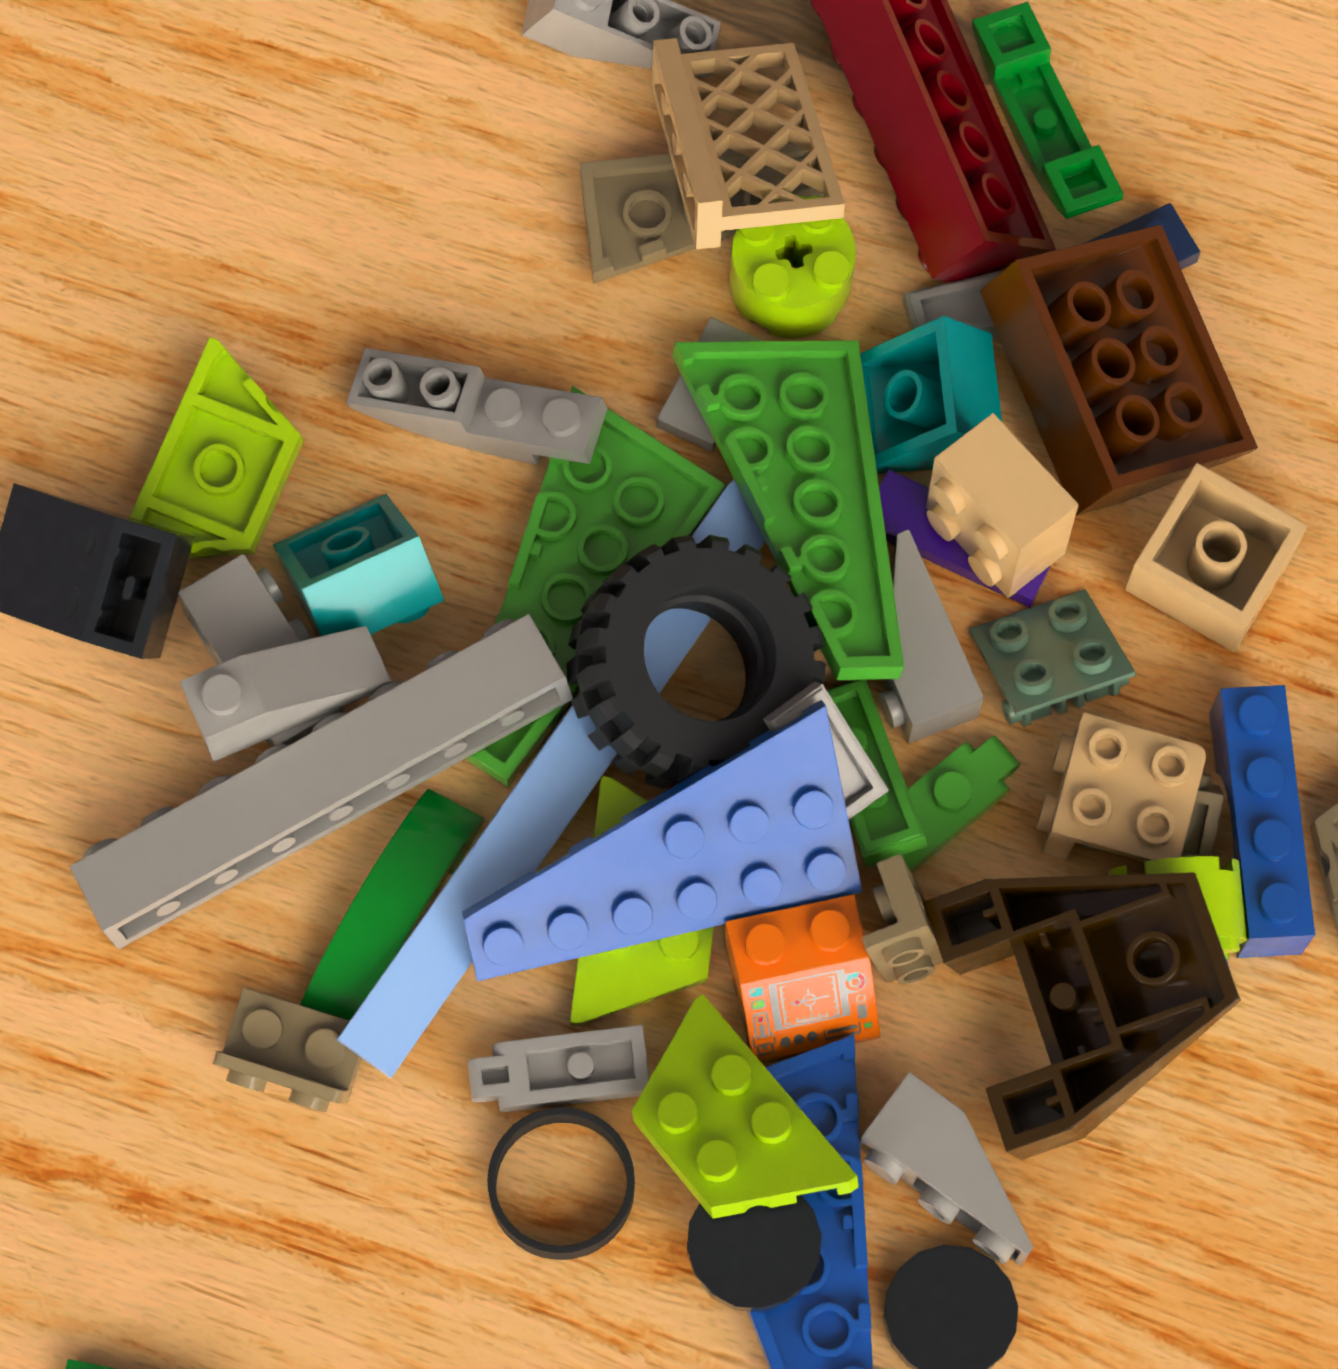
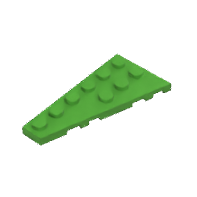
(805, 462)
(578, 535)

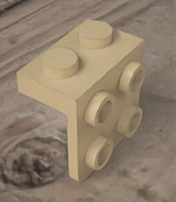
(1121, 791)

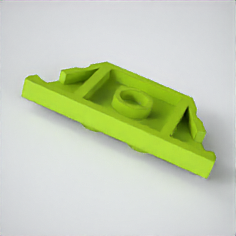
(220, 461)
(640, 971)
(732, 1124)

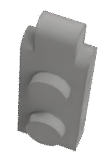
(562, 1069)

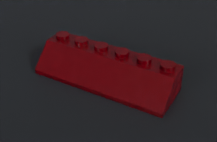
(936, 135)

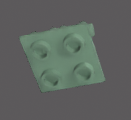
(1052, 656)

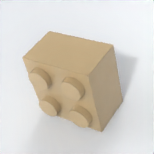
(999, 506)
(1215, 557)

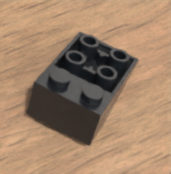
(90, 572)

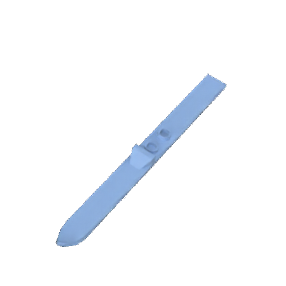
(519, 835)

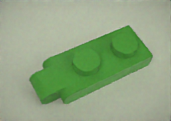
(959, 793)

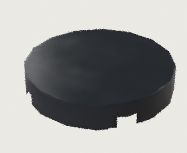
(755, 1256)
(950, 1310)

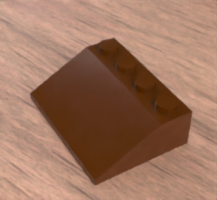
(1116, 367)

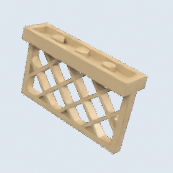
(696, 156)

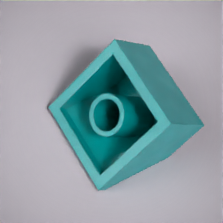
(928, 391)
(360, 570)

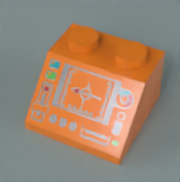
(802, 978)

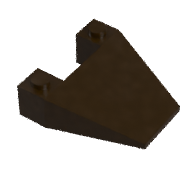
(1115, 978)

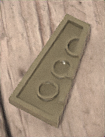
(639, 213)

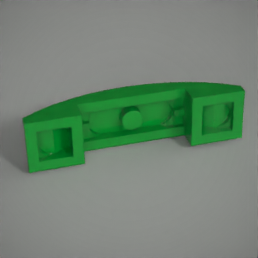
(1040, 114)
(391, 902)

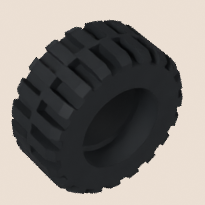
(726, 587)

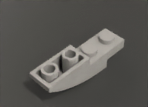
(476, 412)

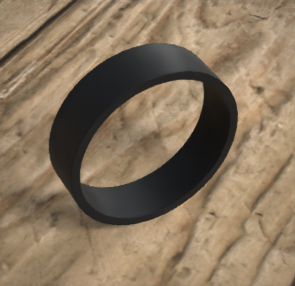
(550, 1116)

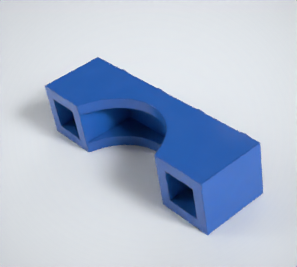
(1261, 786)

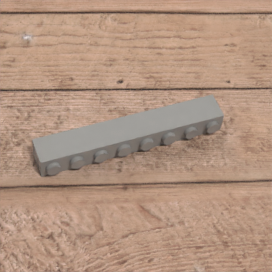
(321, 781)

